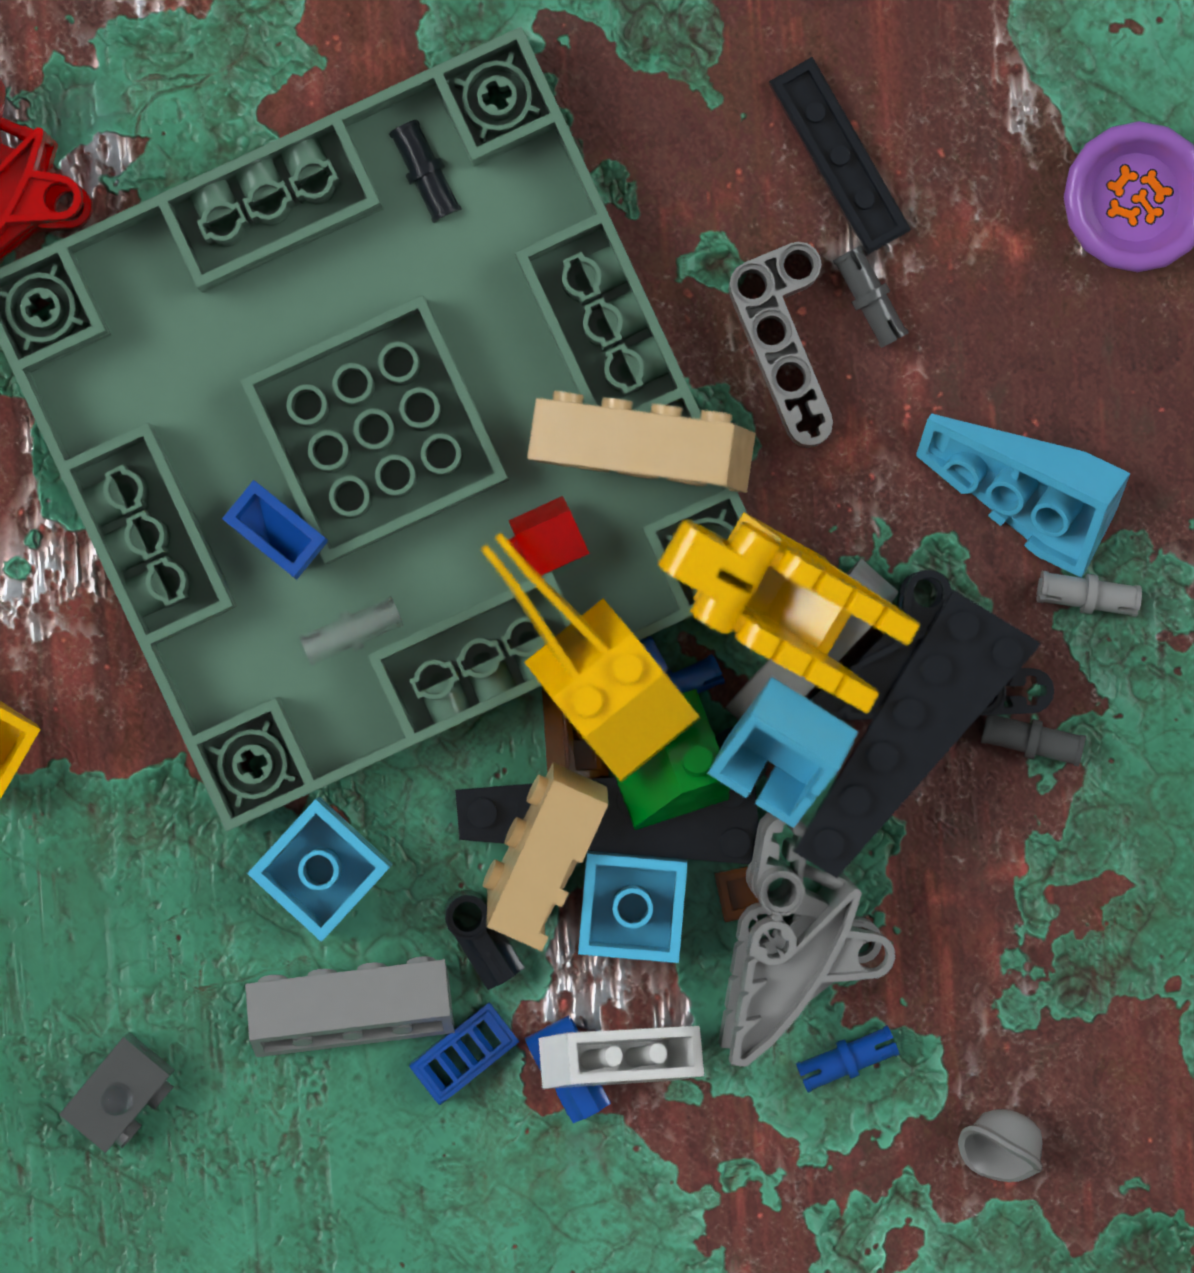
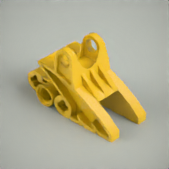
(780, 600)

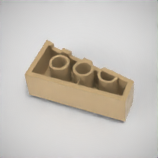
(641, 442)

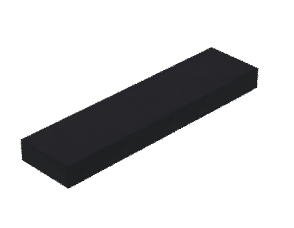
(839, 156)

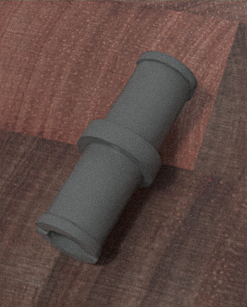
(870, 296)
(1033, 739)

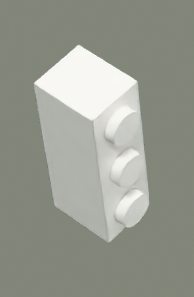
(621, 1057)

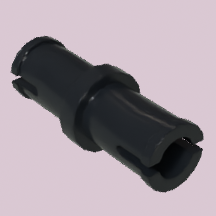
(425, 170)

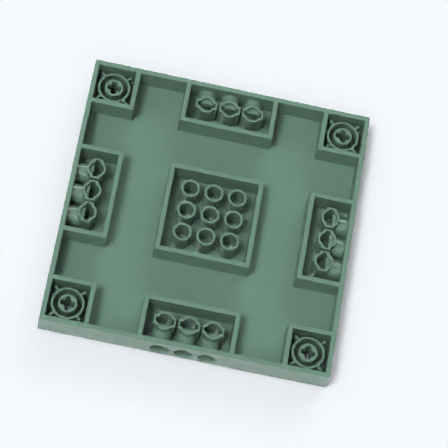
(380, 386)

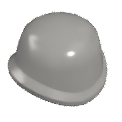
(1002, 1146)

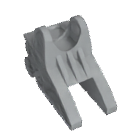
(801, 957)

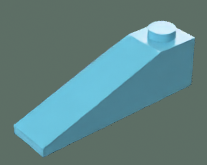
(1041, 489)

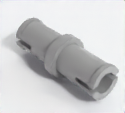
(1089, 593)

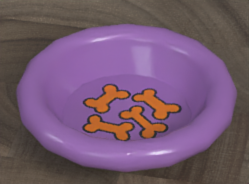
(1133, 196)

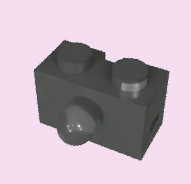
(118, 1092)

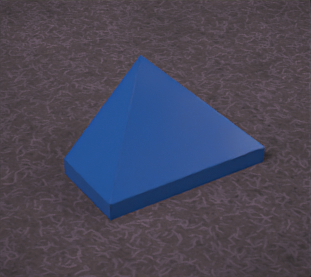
(275, 529)

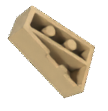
(543, 853)

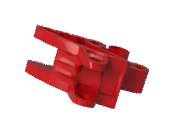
(31, 190)

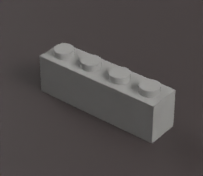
(349, 1007)

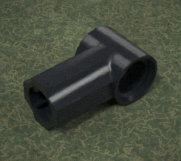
(485, 948)

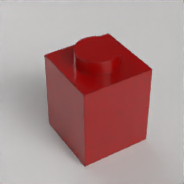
(547, 536)

